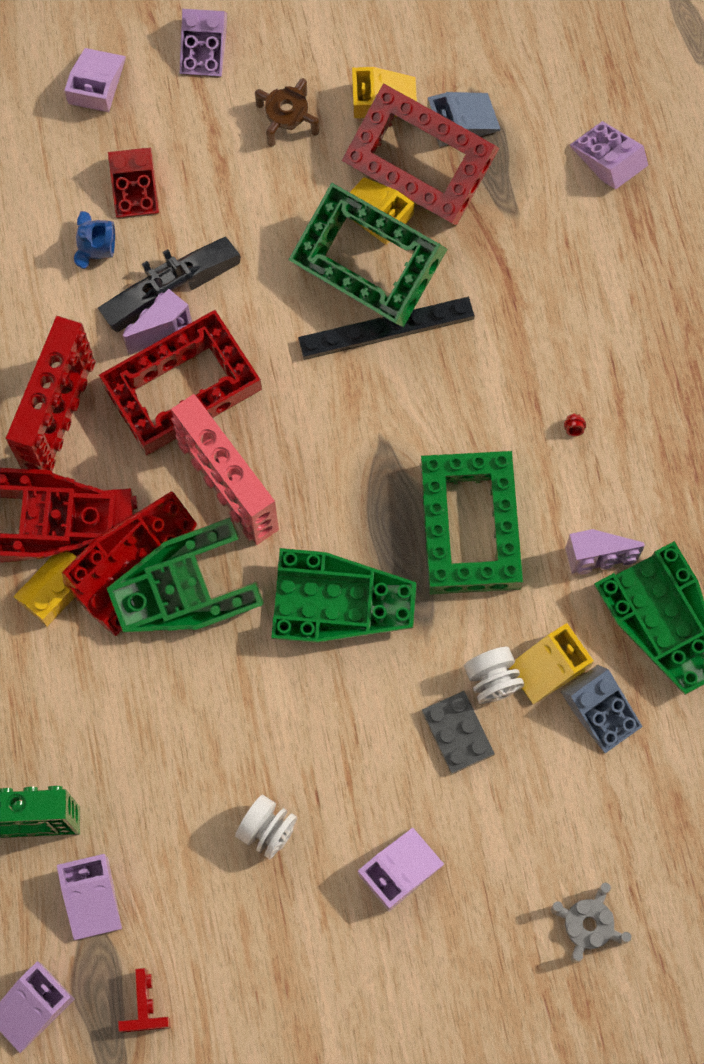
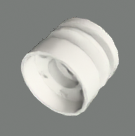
(495, 679)
(265, 826)

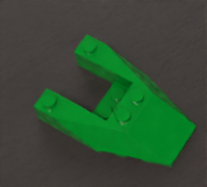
(169, 588)

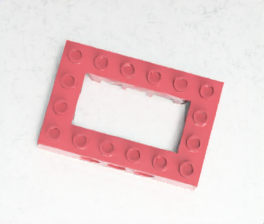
(208, 445)

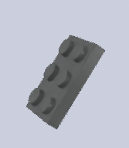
(458, 732)

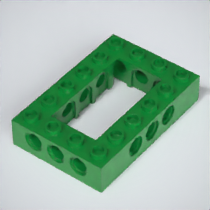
(322, 231)
(451, 577)
(39, 813)

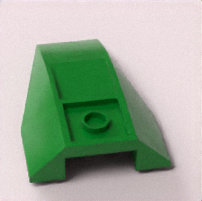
(337, 598)
(661, 613)

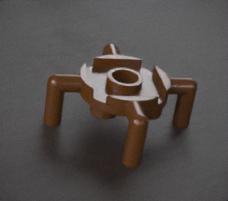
(286, 119)

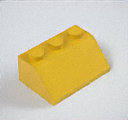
(45, 592)

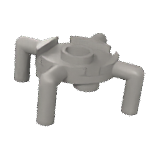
(590, 909)

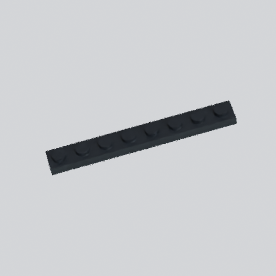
(383, 329)

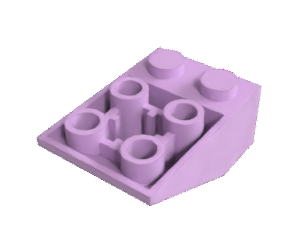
(202, 42)
(94, 79)
(610, 154)
(160, 320)
(599, 549)
(400, 869)
(89, 896)
(32, 1006)

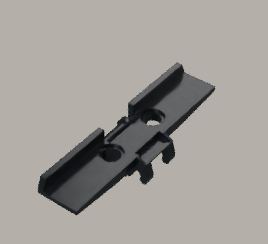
(205, 262)

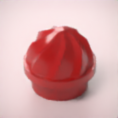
(574, 425)

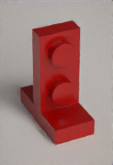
(144, 1007)

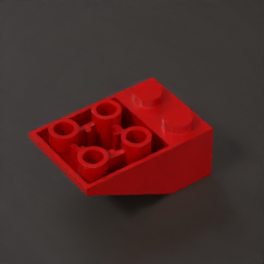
(133, 182)

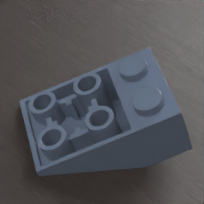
(466, 109)
(601, 707)

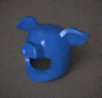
(93, 239)

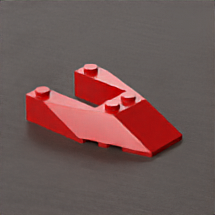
(54, 514)

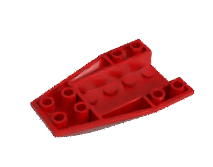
(119, 551)

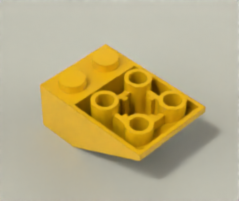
(368, 81)
(384, 199)
(552, 663)

